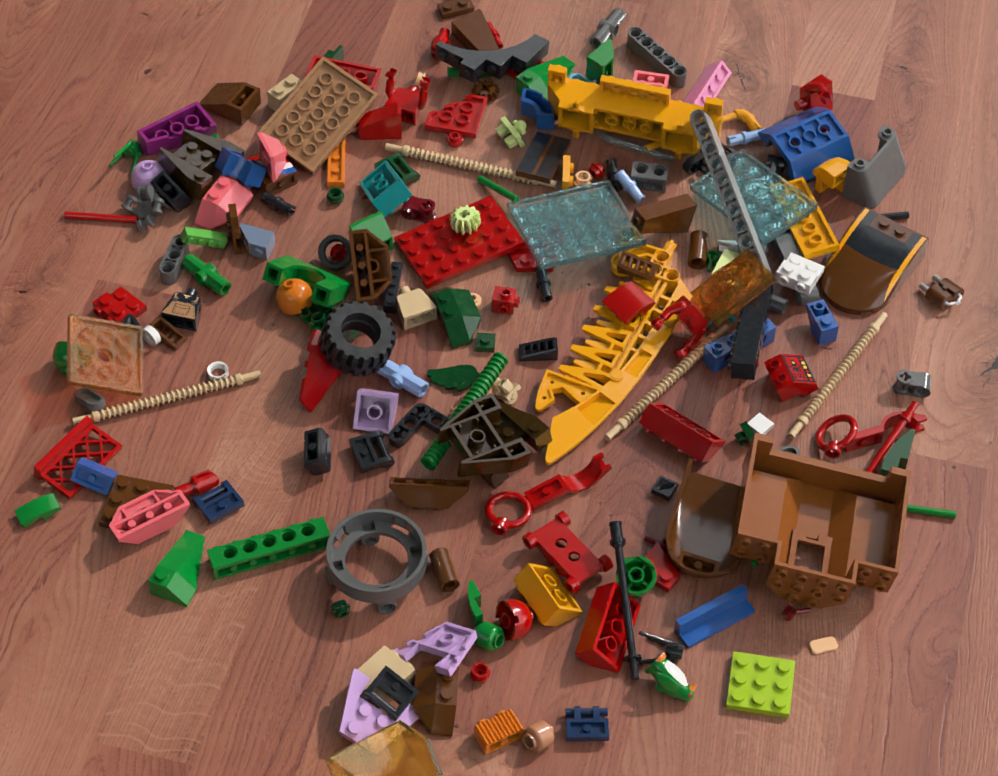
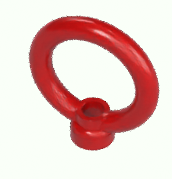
(833, 448)
(501, 524)

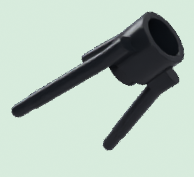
(673, 649)

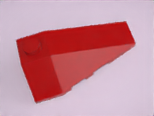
(319, 375)

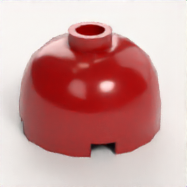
(514, 619)

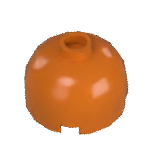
(293, 296)

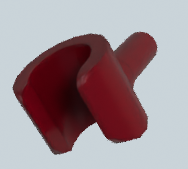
(654, 541)
(791, 611)

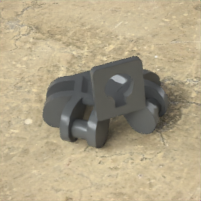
(146, 209)

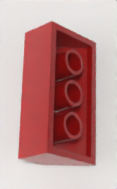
(366, 74)
(681, 432)
(603, 634)

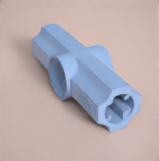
(403, 377)

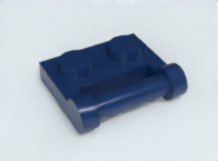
(221, 505)

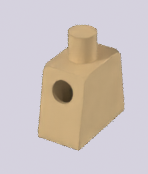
(415, 307)

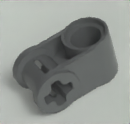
(914, 383)

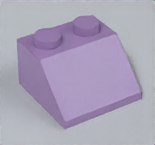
(375, 410)

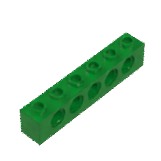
(261, 554)

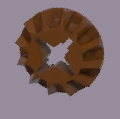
(493, 90)

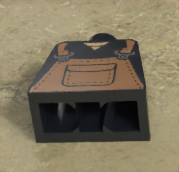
(183, 310)

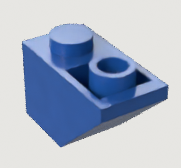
(822, 322)

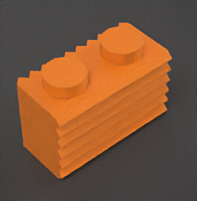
(498, 731)

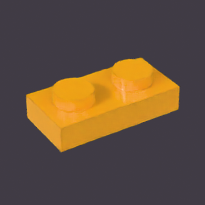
(567, 180)

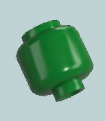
(489, 636)

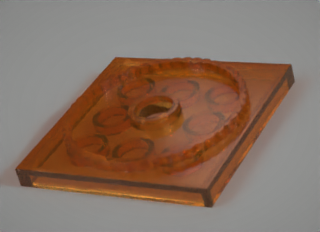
(732, 287)
(119, 341)

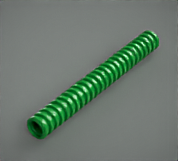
(479, 389)

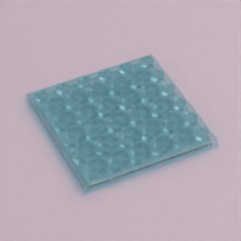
(575, 224)

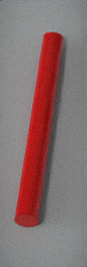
(100, 217)

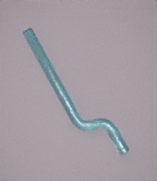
(633, 147)

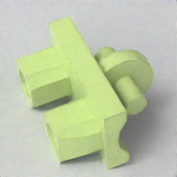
(514, 131)

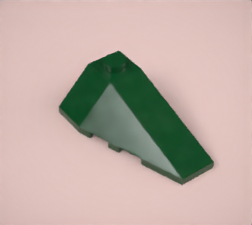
(316, 316)

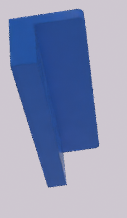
(714, 616)

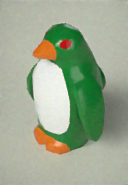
(670, 679)

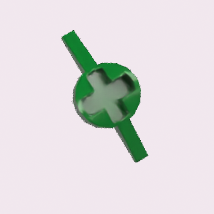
(712, 258)

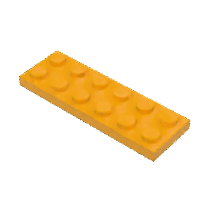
(813, 232)

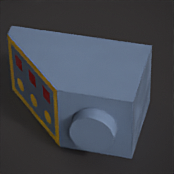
(257, 240)

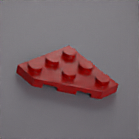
(459, 117)

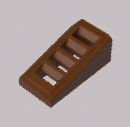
(633, 259)
(166, 326)

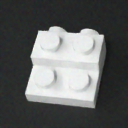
(799, 273)

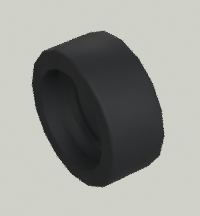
(322, 252)

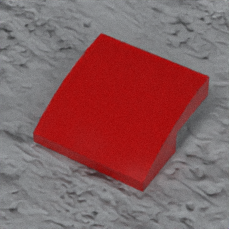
(628, 302)

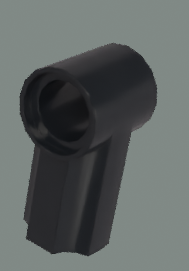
(775, 163)

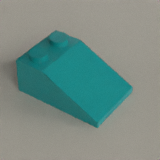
(385, 188)

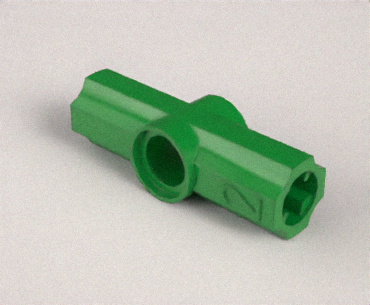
(206, 274)

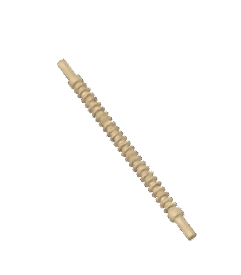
(406, 151)
(838, 374)
(238, 379)
(660, 388)

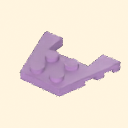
(446, 641)
(361, 717)

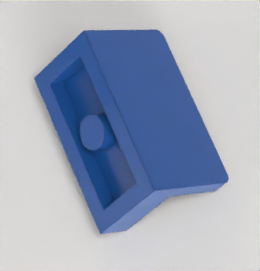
(93, 475)

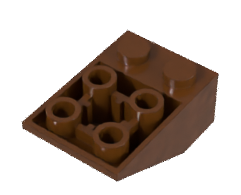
(232, 100)

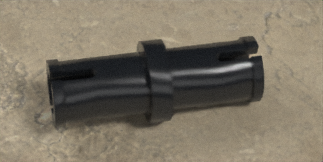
(612, 170)
(278, 203)
(543, 284)

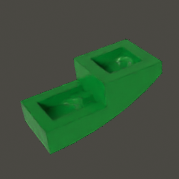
(40, 507)
(474, 603)

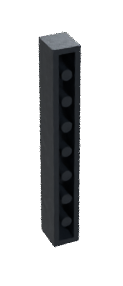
(749, 336)

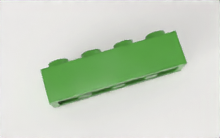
(204, 237)

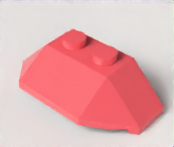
(215, 202)
(148, 515)

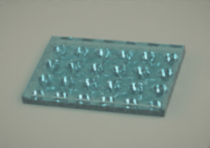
(769, 198)

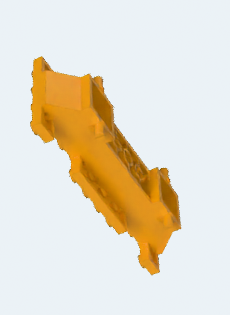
(628, 110)

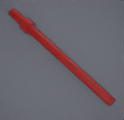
(904, 418)

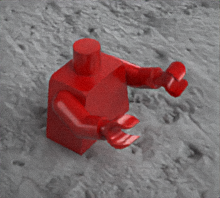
(816, 93)
(410, 98)
(689, 317)

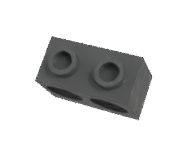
(650, 176)

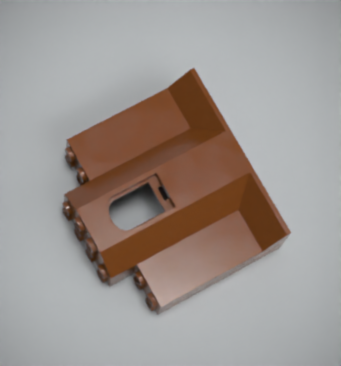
(824, 505)

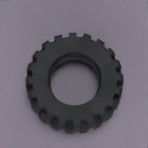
(363, 319)

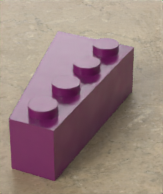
(169, 130)

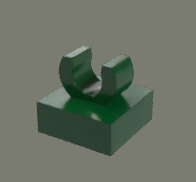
(744, 435)

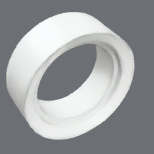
(151, 335)
(218, 364)

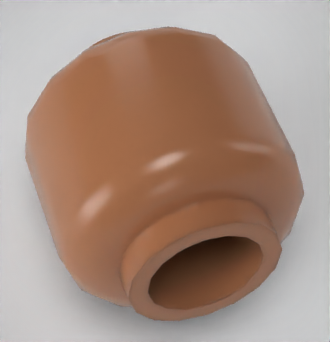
(538, 736)

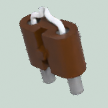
(943, 292)

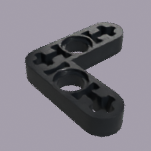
(424, 419)

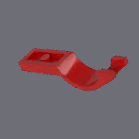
(875, 434)
(561, 485)

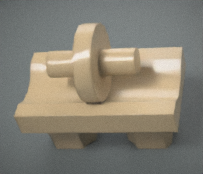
(506, 390)

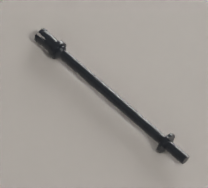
(618, 542)

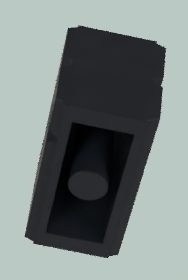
(170, 191)
(317, 451)

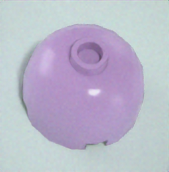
(145, 172)

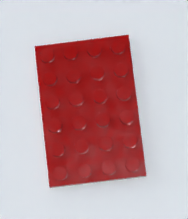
(441, 254)

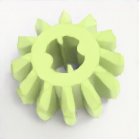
(465, 219)

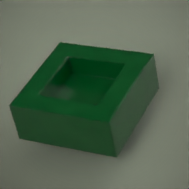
(485, 342)

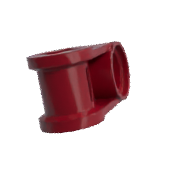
(417, 208)

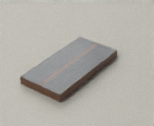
(543, 157)

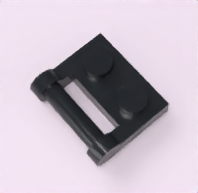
(365, 453)
(395, 688)

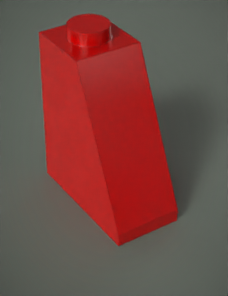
(381, 123)

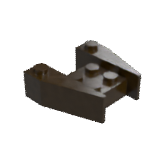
(194, 161)
(514, 425)
(479, 442)

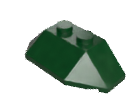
(457, 314)

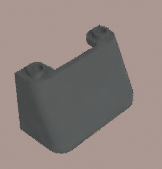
(871, 181)

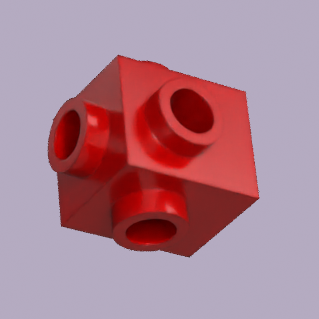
(505, 300)

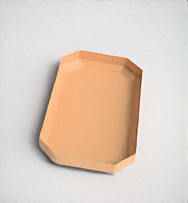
(823, 645)

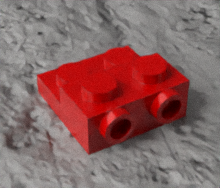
(118, 305)

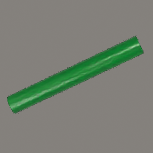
(498, 189)
(931, 511)

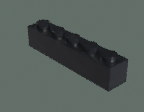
(393, 289)

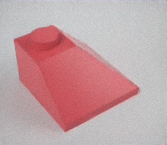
(272, 155)

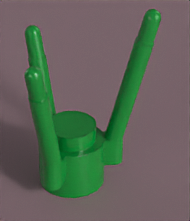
(130, 150)

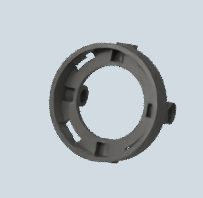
(368, 526)

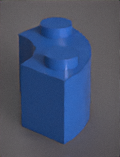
(537, 108)
(233, 164)

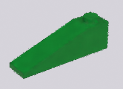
(537, 76)
(178, 571)

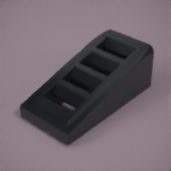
(548, 343)

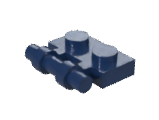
(587, 728)

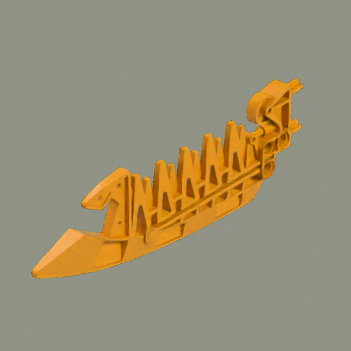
(621, 374)

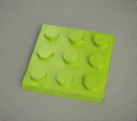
(760, 684)

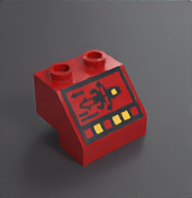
(791, 376)

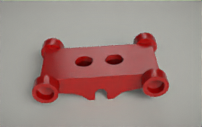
(574, 571)

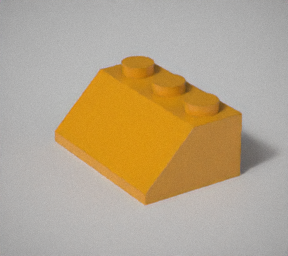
(546, 595)

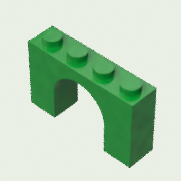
(327, 287)

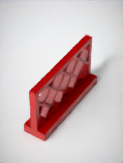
(63, 450)

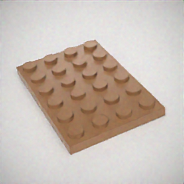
(319, 114)

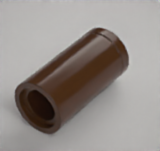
(698, 249)
(444, 569)

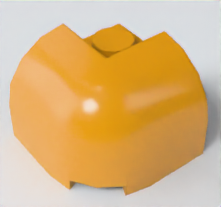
(831, 174)

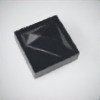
(664, 488)

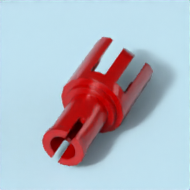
(443, 36)
(199, 483)

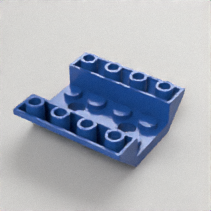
(813, 146)

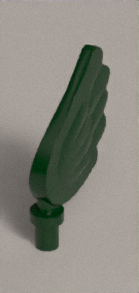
(455, 377)

